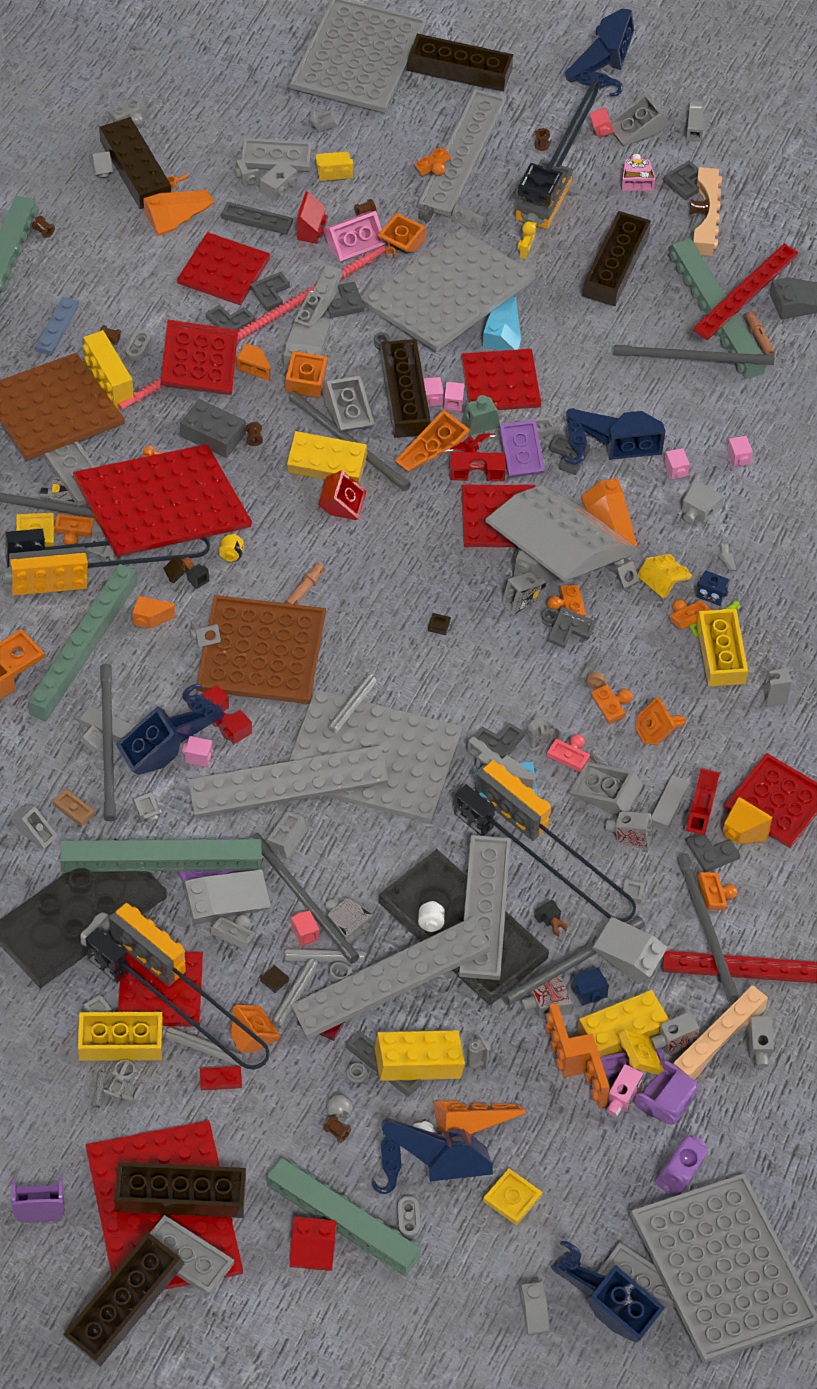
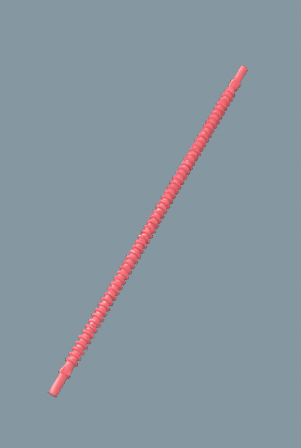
(368, 258)

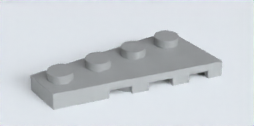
(640, 1271)

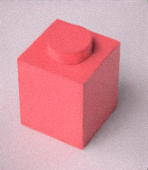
(601, 122)
(305, 928)

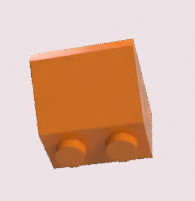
(404, 233)
(306, 374)

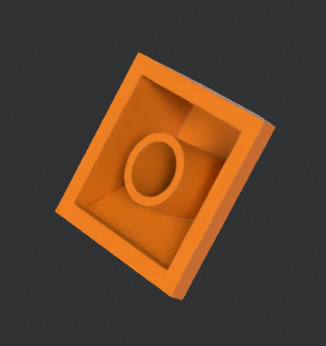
(258, 1022)

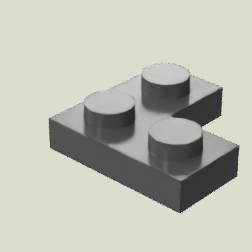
(681, 178)
(267, 290)
(348, 303)
(221, 318)
(562, 446)
(567, 623)
(502, 743)
(709, 856)

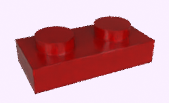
(220, 1078)

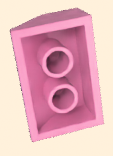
(354, 235)

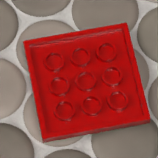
(223, 268)
(199, 357)
(503, 376)
(480, 503)
(781, 794)
(138, 998)

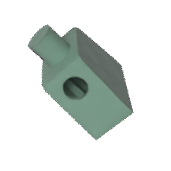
(480, 415)

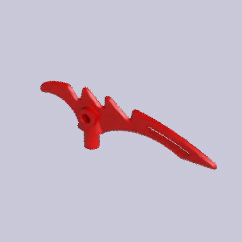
(471, 444)

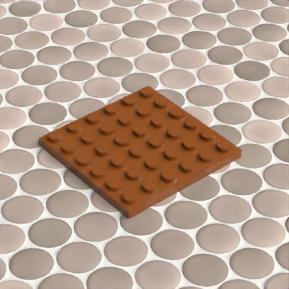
(54, 406)
(263, 649)

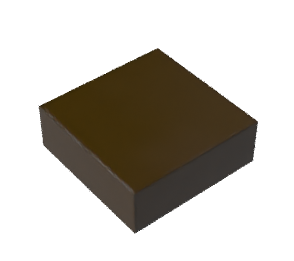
(174, 569)
(439, 624)
(274, 979)

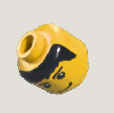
(231, 548)

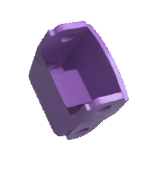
(667, 1094)
(682, 1165)
(38, 1202)

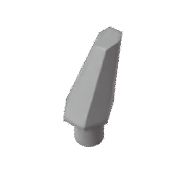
(727, 557)

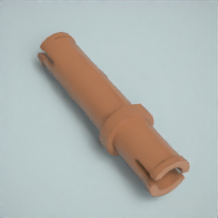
(757, 329)
(309, 580)

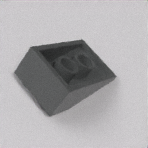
(794, 297)

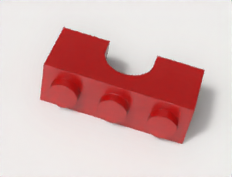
(490, 463)
(232, 726)

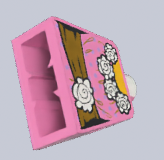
(638, 175)
(624, 1090)

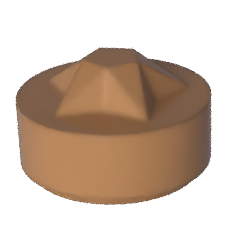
(596, 680)

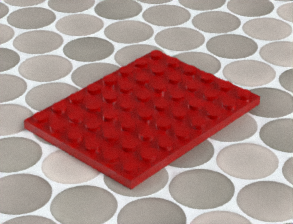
(162, 500)
(178, 1146)

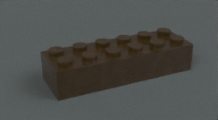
(460, 62)
(133, 160)
(616, 258)
(405, 387)
(180, 1189)
(124, 1299)

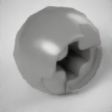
(340, 1107)

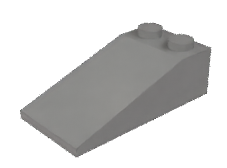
(307, 339)
(226, 895)

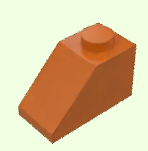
(254, 362)
(152, 612)

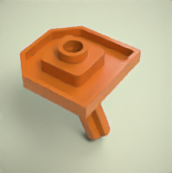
(656, 723)

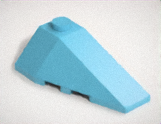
(503, 327)

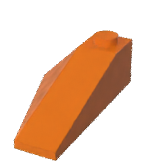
(171, 209)
(436, 438)
(609, 505)
(474, 1116)

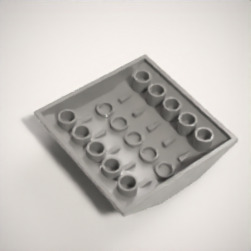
(559, 532)

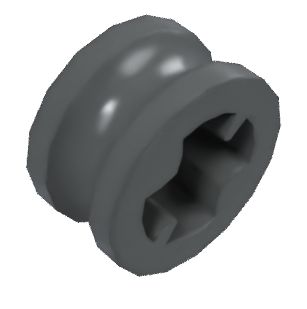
(426, 213)
(380, 336)
(549, 612)

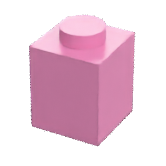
(434, 391)
(454, 396)
(740, 451)
(677, 463)
(198, 751)

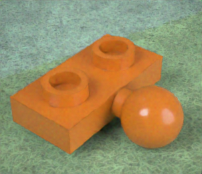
(433, 162)
(73, 527)
(570, 599)
(686, 615)
(610, 704)
(713, 893)

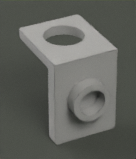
(622, 566)
(198, 634)

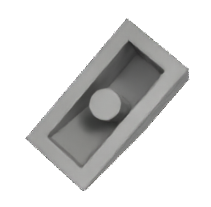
(101, 163)
(34, 826)
(534, 1308)

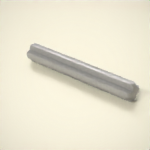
(352, 703)
(319, 955)
(295, 992)
(200, 1044)

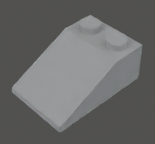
(639, 121)
(348, 403)
(607, 787)
(629, 949)

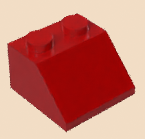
(310, 219)
(342, 496)
(313, 1243)

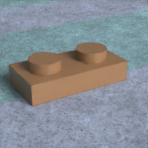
(74, 808)

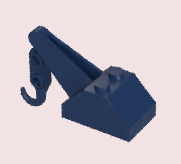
(610, 48)
(627, 437)
(158, 737)
(445, 1156)
(615, 1300)

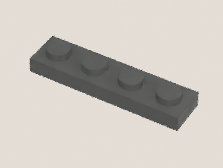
(257, 217)
(364, 1049)

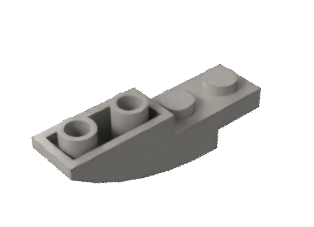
(321, 297)
(484, 756)

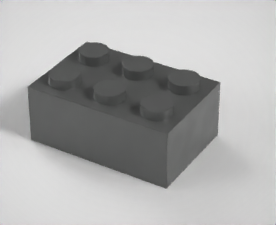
(213, 427)

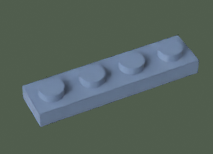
(57, 326)

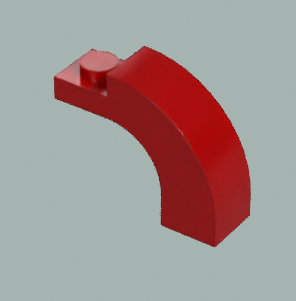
(703, 801)

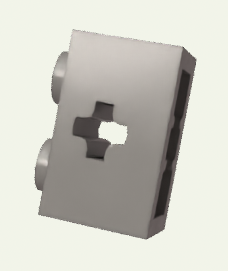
(278, 180)

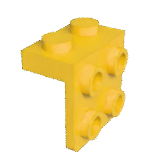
(334, 166)
(662, 573)

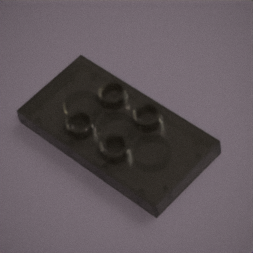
(446, 884)
(47, 927)

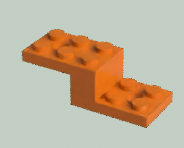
(14, 664)
(577, 1056)

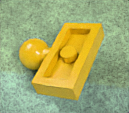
(528, 236)

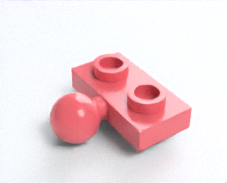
(570, 754)

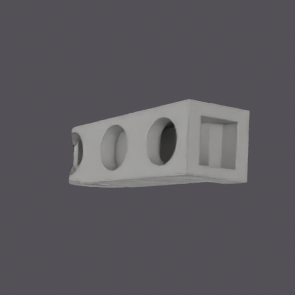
(695, 120)

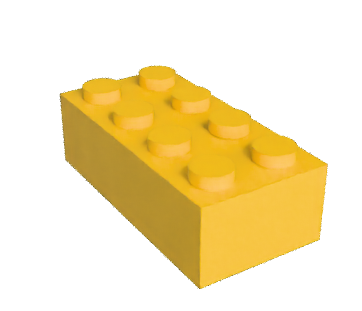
(107, 367)
(324, 456)
(722, 647)
(638, 1014)
(120, 1036)
(419, 1055)

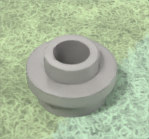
(356, 1068)

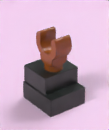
(196, 575)
(550, 915)

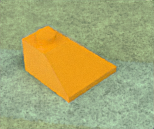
(746, 823)

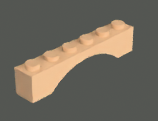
(704, 235)
(709, 1043)

